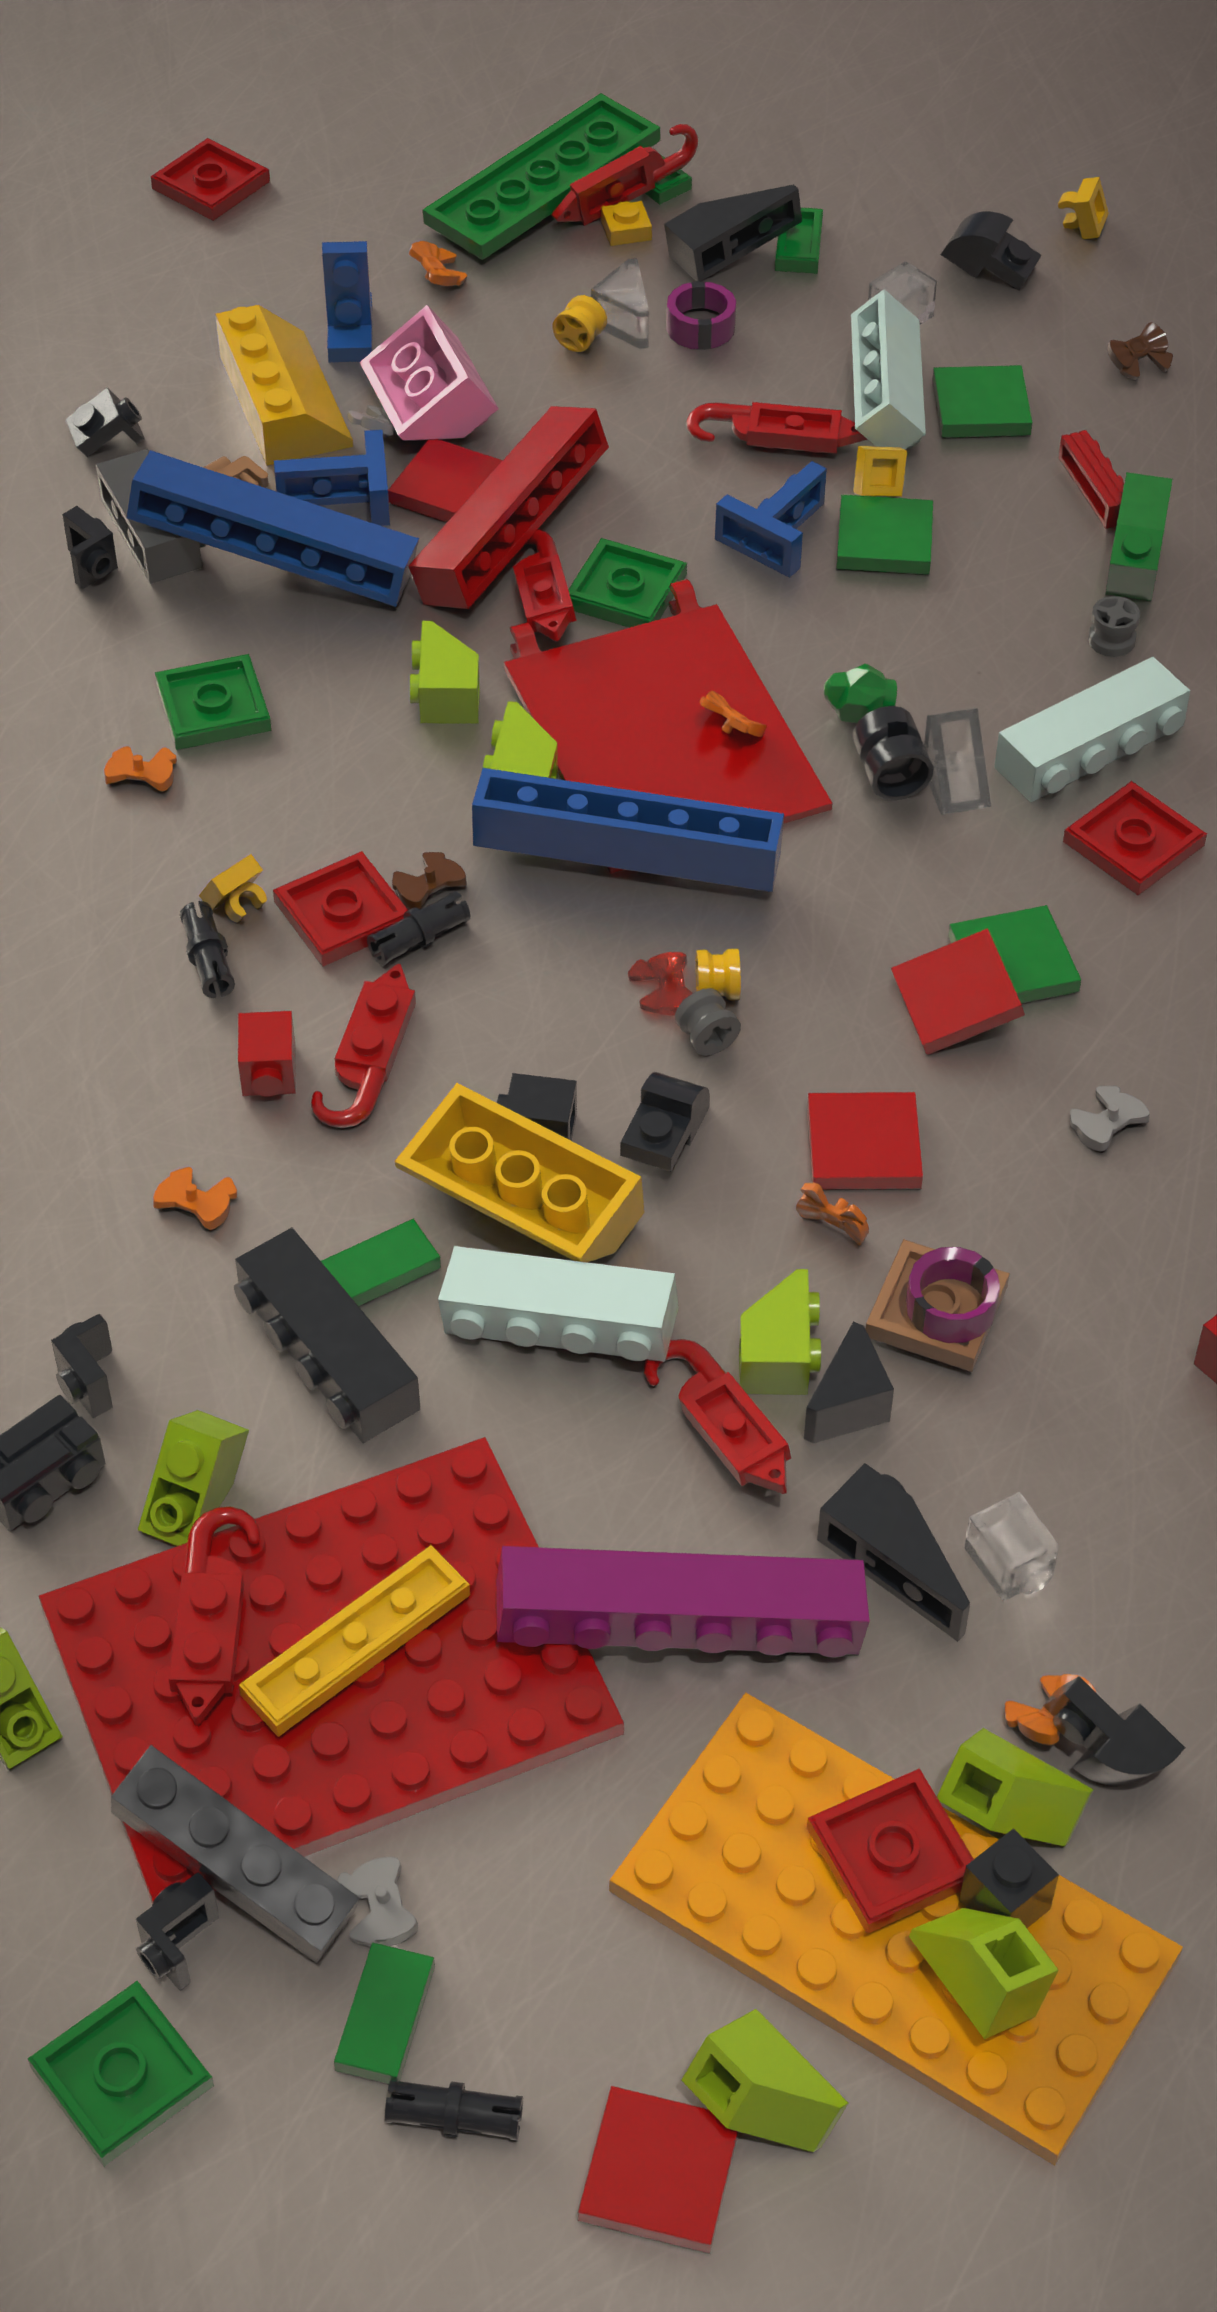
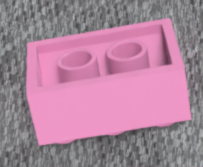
(428, 381)

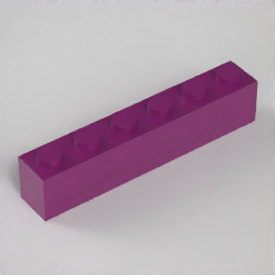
(681, 1601)

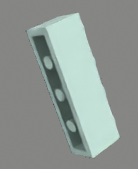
(887, 373)
(1091, 729)
(559, 1303)

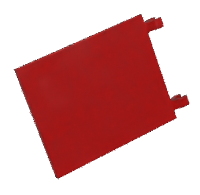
(634, 716)

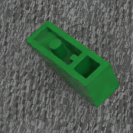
(1138, 536)

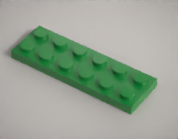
(537, 176)

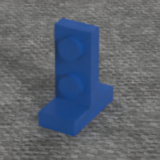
(347, 300)
(340, 479)
(771, 529)

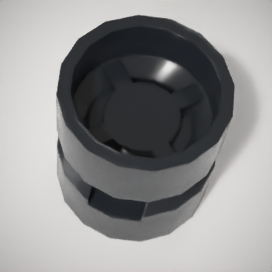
(892, 753)

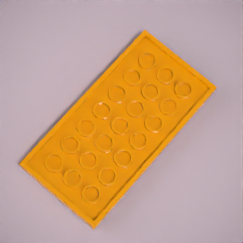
(749, 1885)

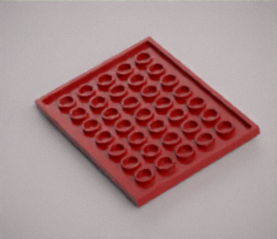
(398, 1740)

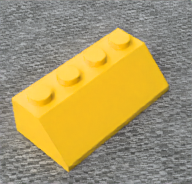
(279, 385)
(525, 1176)

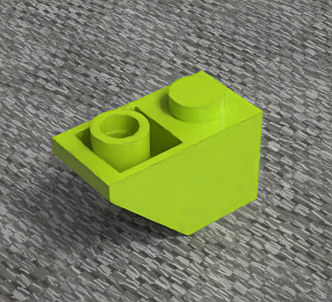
(446, 678)
(522, 745)
(776, 1339)
(191, 1474)
(24, 1716)
(1013, 1789)
(987, 1966)
(763, 2085)

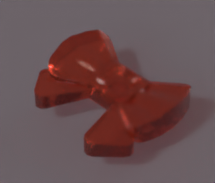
(668, 971)

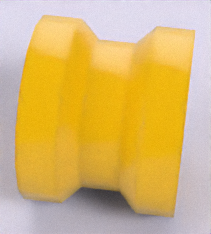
(579, 323)
(719, 972)

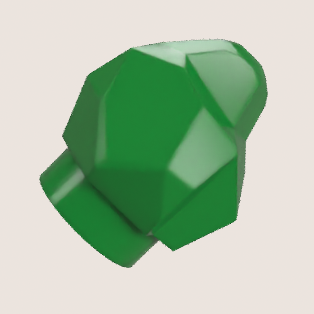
(859, 692)

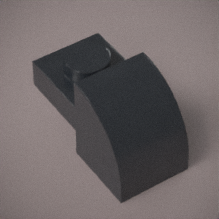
(984, 243)
(664, 1120)
(1118, 1746)

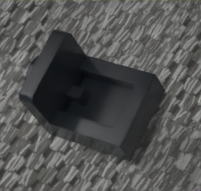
(102, 420)
(89, 546)
(77, 1366)
(171, 1922)

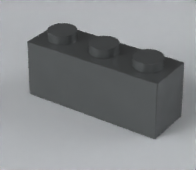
(155, 550)

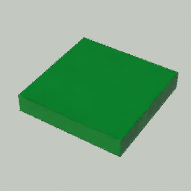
(982, 401)
(885, 534)
(625, 584)
(213, 701)
(1029, 950)
(120, 2073)

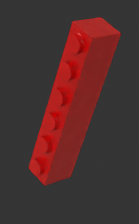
(508, 507)

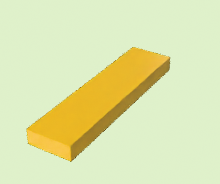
(354, 1640)

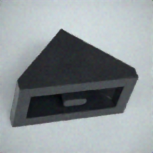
(852, 1391)

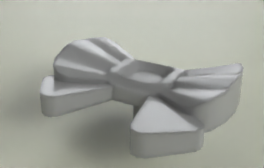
(379, 422)
(1097, 1129)
(388, 1920)

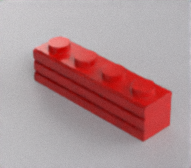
(1093, 475)

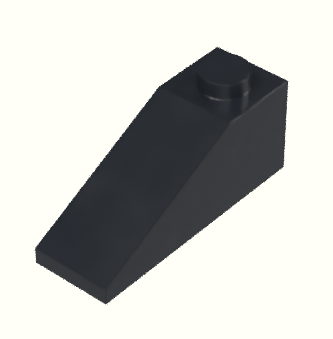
(730, 228)
(882, 1525)

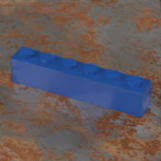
(271, 528)
(627, 829)

